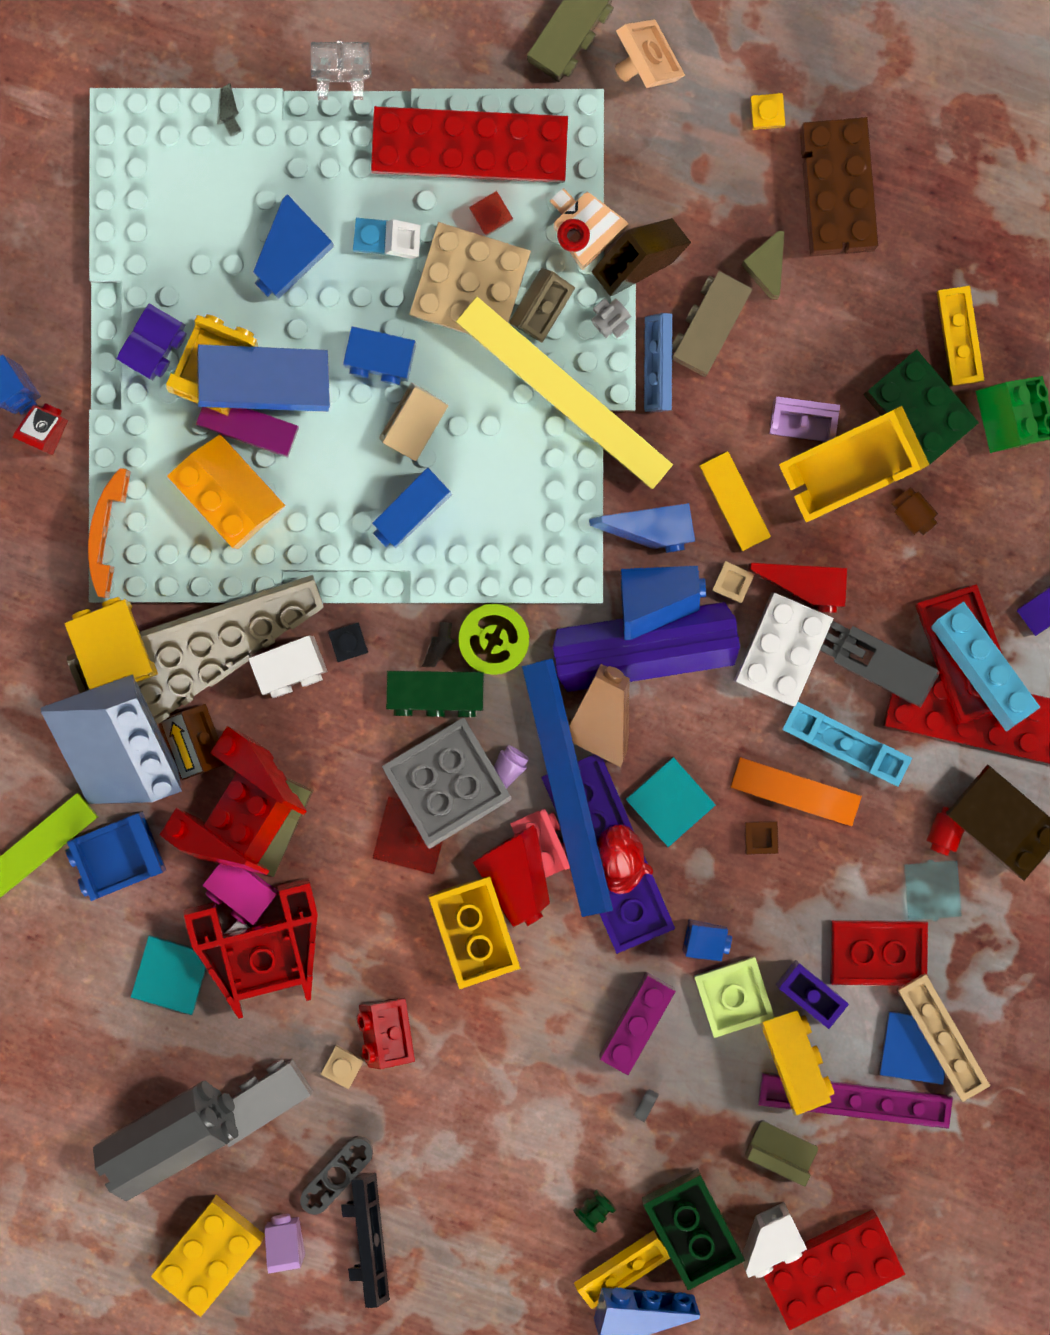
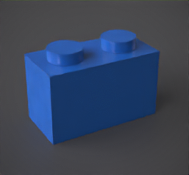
(379, 355)

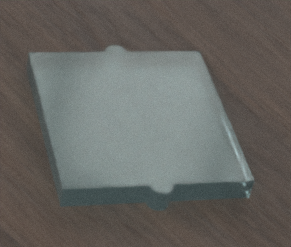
(932, 890)

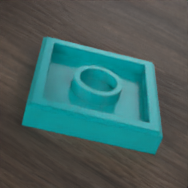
(670, 802)
(169, 975)

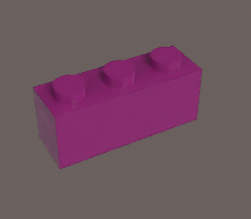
(637, 1023)

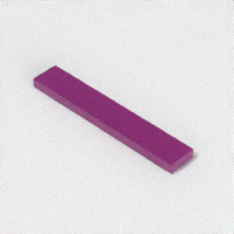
(869, 1102)

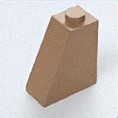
(603, 716)

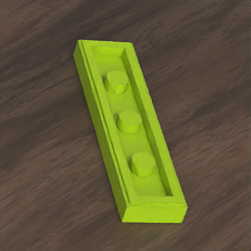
(44, 841)

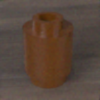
(915, 511)

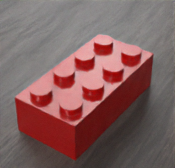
(834, 1270)

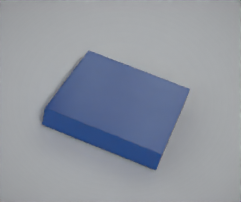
(907, 1051)

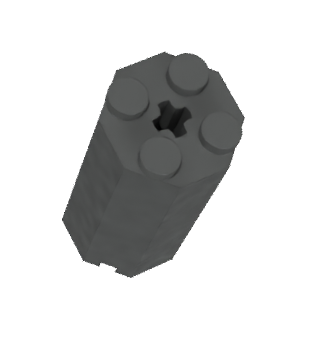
(166, 1140)

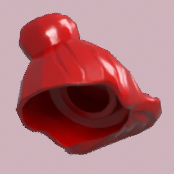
(622, 858)

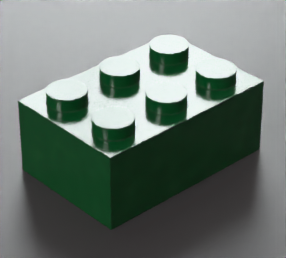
(929, 404)
(693, 1229)

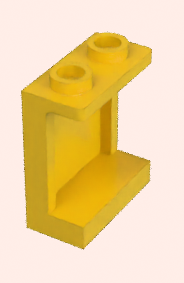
(206, 332)
(109, 644)

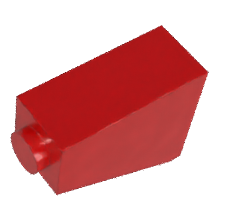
(517, 876)

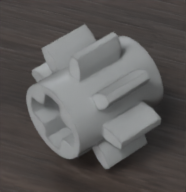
(610, 318)

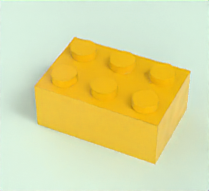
(208, 1256)

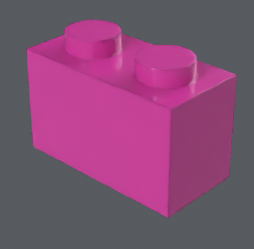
(241, 891)

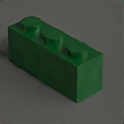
(435, 692)

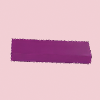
(251, 428)

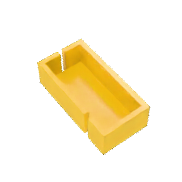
(854, 464)

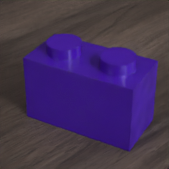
(812, 994)

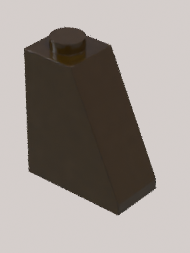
(640, 254)

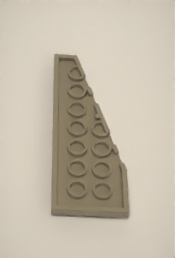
(215, 642)

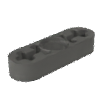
(359, 1163)

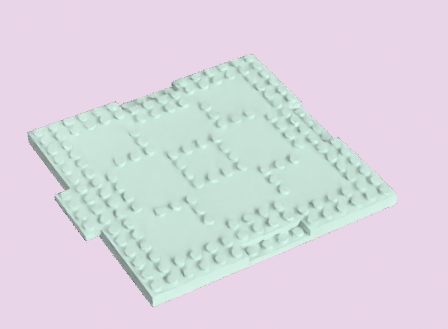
(182, 227)

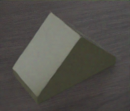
(766, 265)

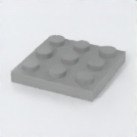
(446, 783)

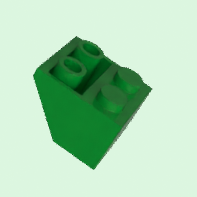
(1015, 413)

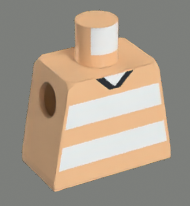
(602, 222)

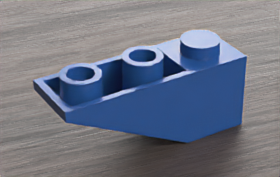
(642, 1312)

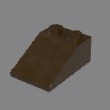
(1003, 822)

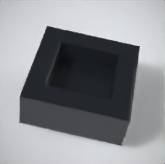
(348, 642)

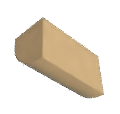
(413, 421)

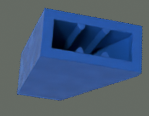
(289, 250)
(411, 509)
(658, 597)

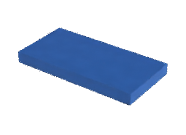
(263, 378)

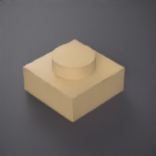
(733, 582)
(342, 1067)

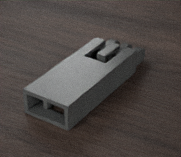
(887, 668)

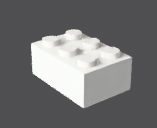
(783, 649)

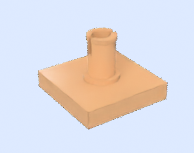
(648, 55)

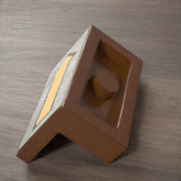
(191, 740)

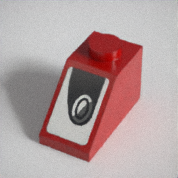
(42, 428)

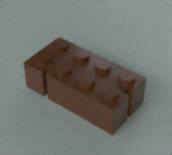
(838, 186)

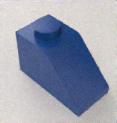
(706, 940)

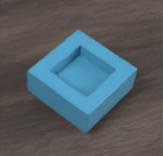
(369, 236)

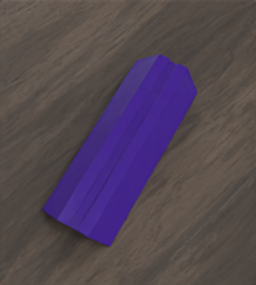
(684, 646)

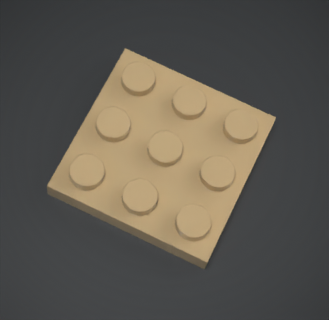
(467, 267)

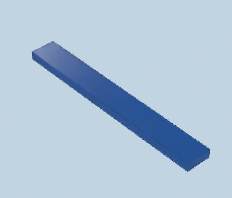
(567, 788)

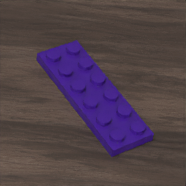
(635, 914)

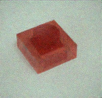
(491, 213)

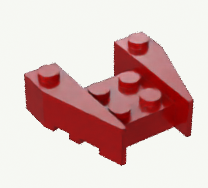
(246, 813)
(260, 956)

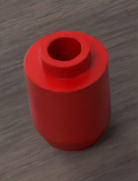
(944, 834)

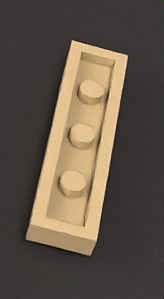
(943, 1037)

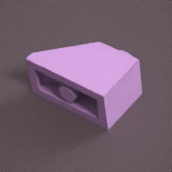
(284, 1243)

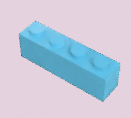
(985, 666)

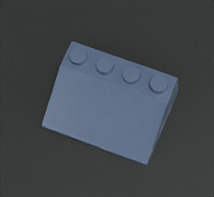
(113, 744)

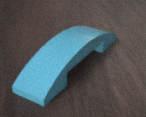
(847, 744)

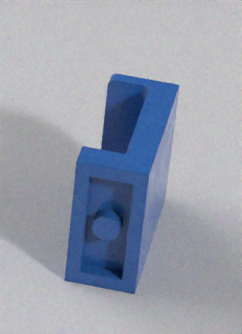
(115, 856)

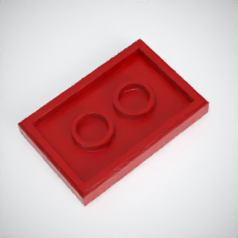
(878, 952)

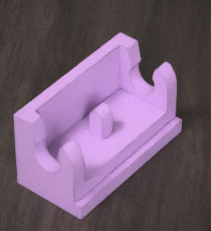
(804, 419)

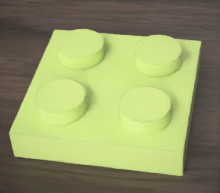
(734, 997)

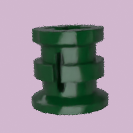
(594, 1210)

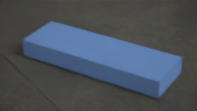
(658, 363)

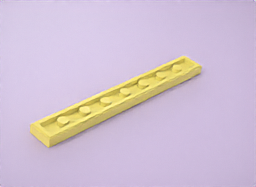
(564, 392)

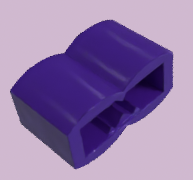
(151, 342)

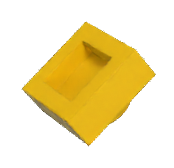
(767, 111)

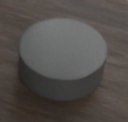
(646, 1105)

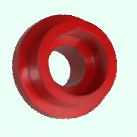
(580, 227)

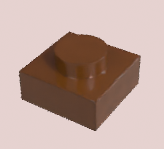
(761, 837)

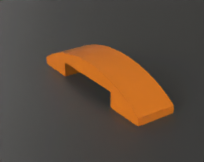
(116, 491)
(796, 791)

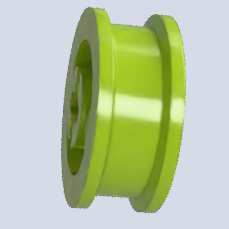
(517, 650)

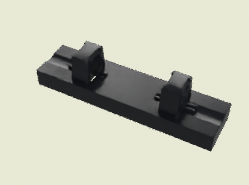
(372, 1264)

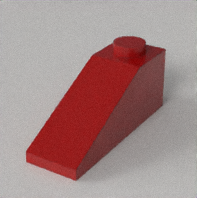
(810, 584)

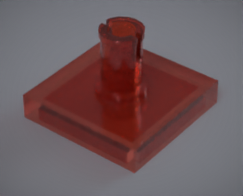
(401, 841)

